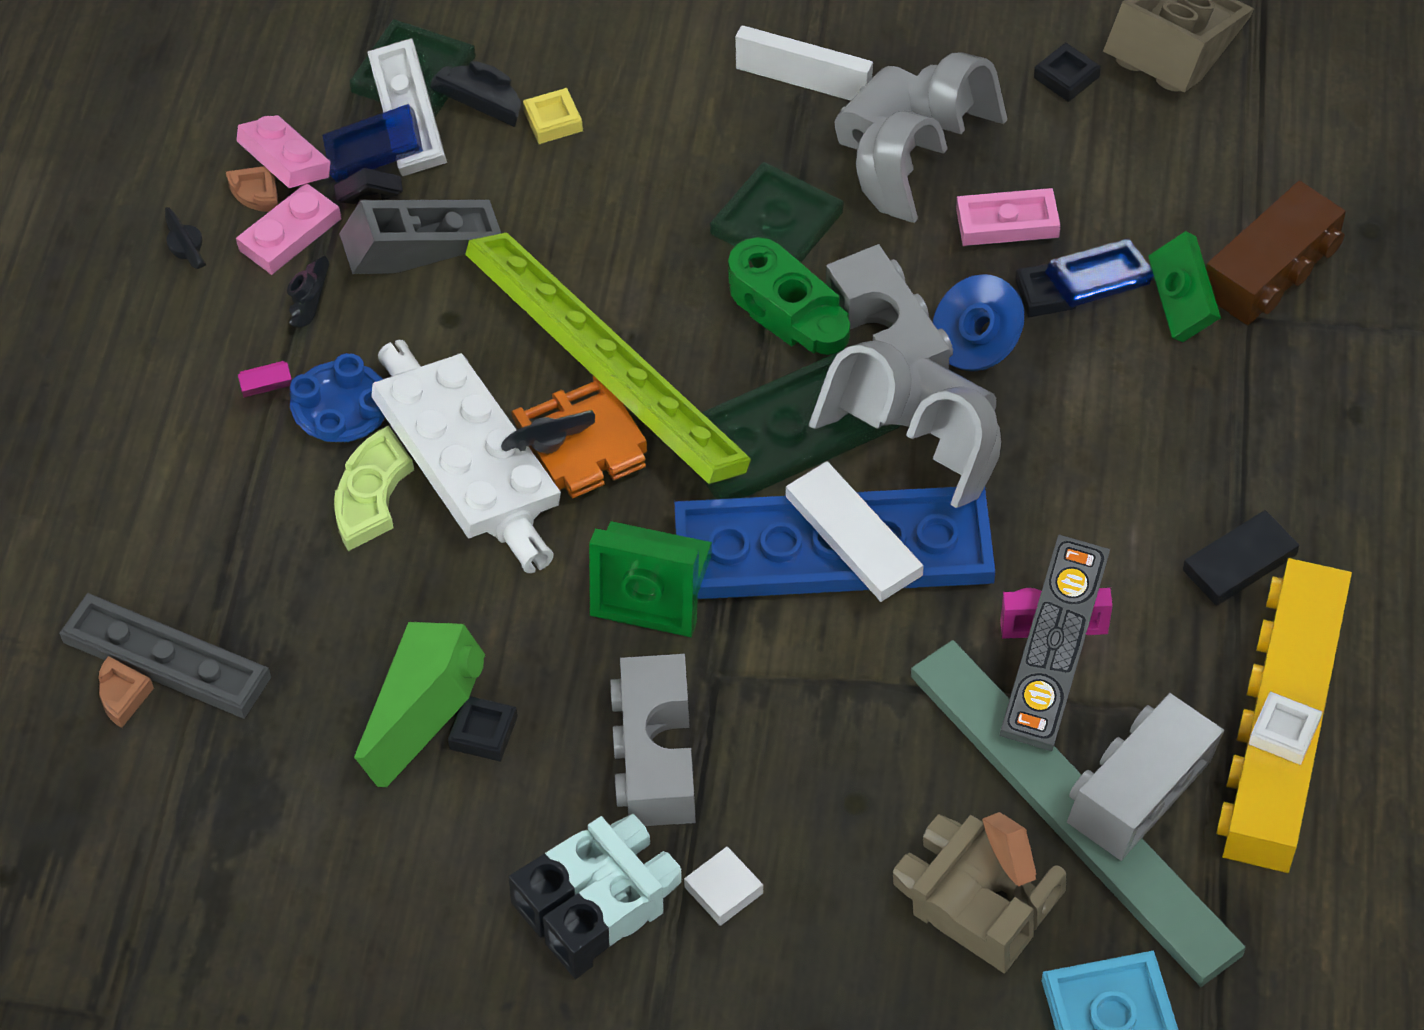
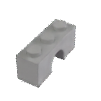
(876, 292)
(656, 778)

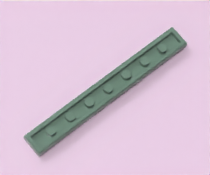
(1044, 780)

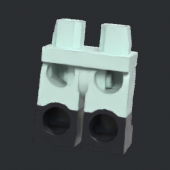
(593, 890)

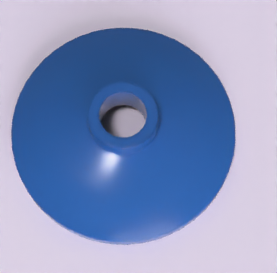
(971, 306)

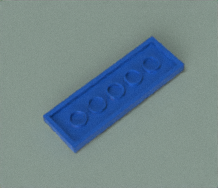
(772, 550)

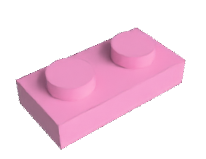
(283, 151)
(1008, 217)
(288, 228)

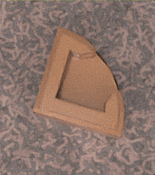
(254, 188)
(122, 690)
(1011, 847)

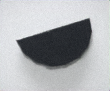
(480, 88)

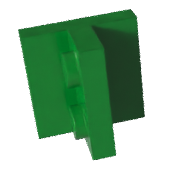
(647, 577)

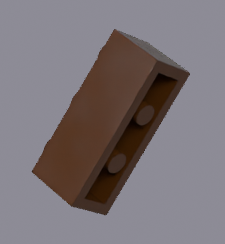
(1275, 252)

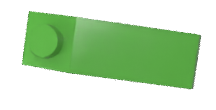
(419, 696)

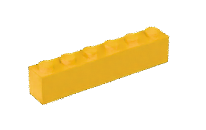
(1298, 664)

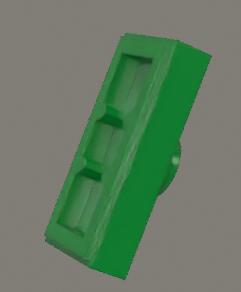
(1184, 286)

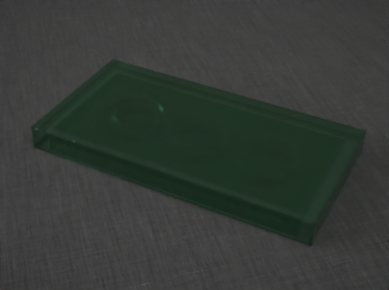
(776, 432)

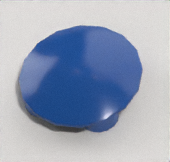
(336, 400)

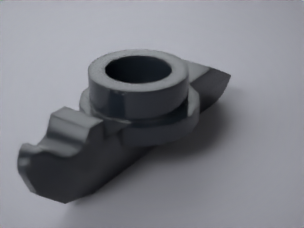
(184, 240)
(306, 290)
(547, 433)

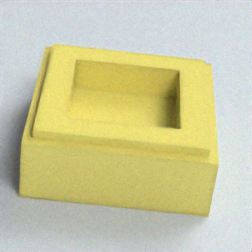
(552, 115)

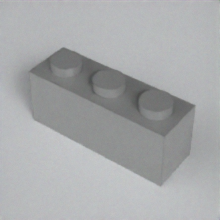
(1143, 775)

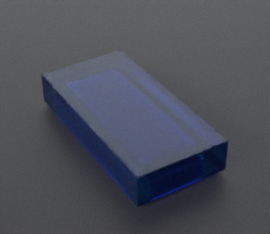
(372, 142)
(1099, 272)

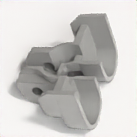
(910, 111)
(882, 389)

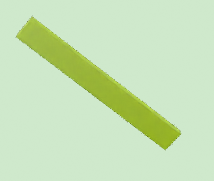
(609, 358)

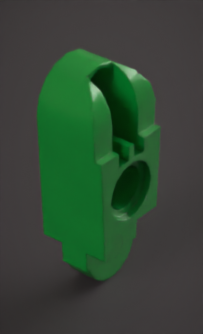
(787, 297)

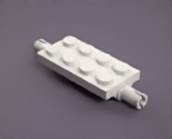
(456, 440)

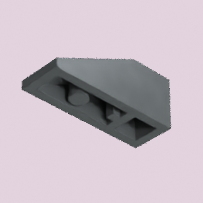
(413, 233)

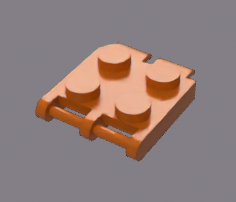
(608, 444)

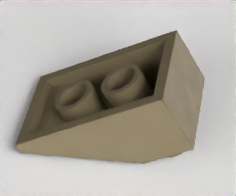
(1175, 37)

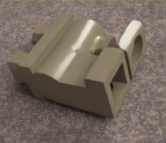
(961, 890)

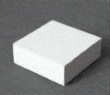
(1285, 728)
(723, 886)

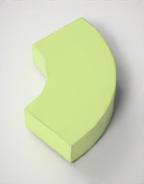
(366, 487)

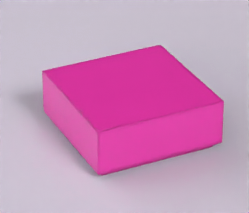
(264, 378)

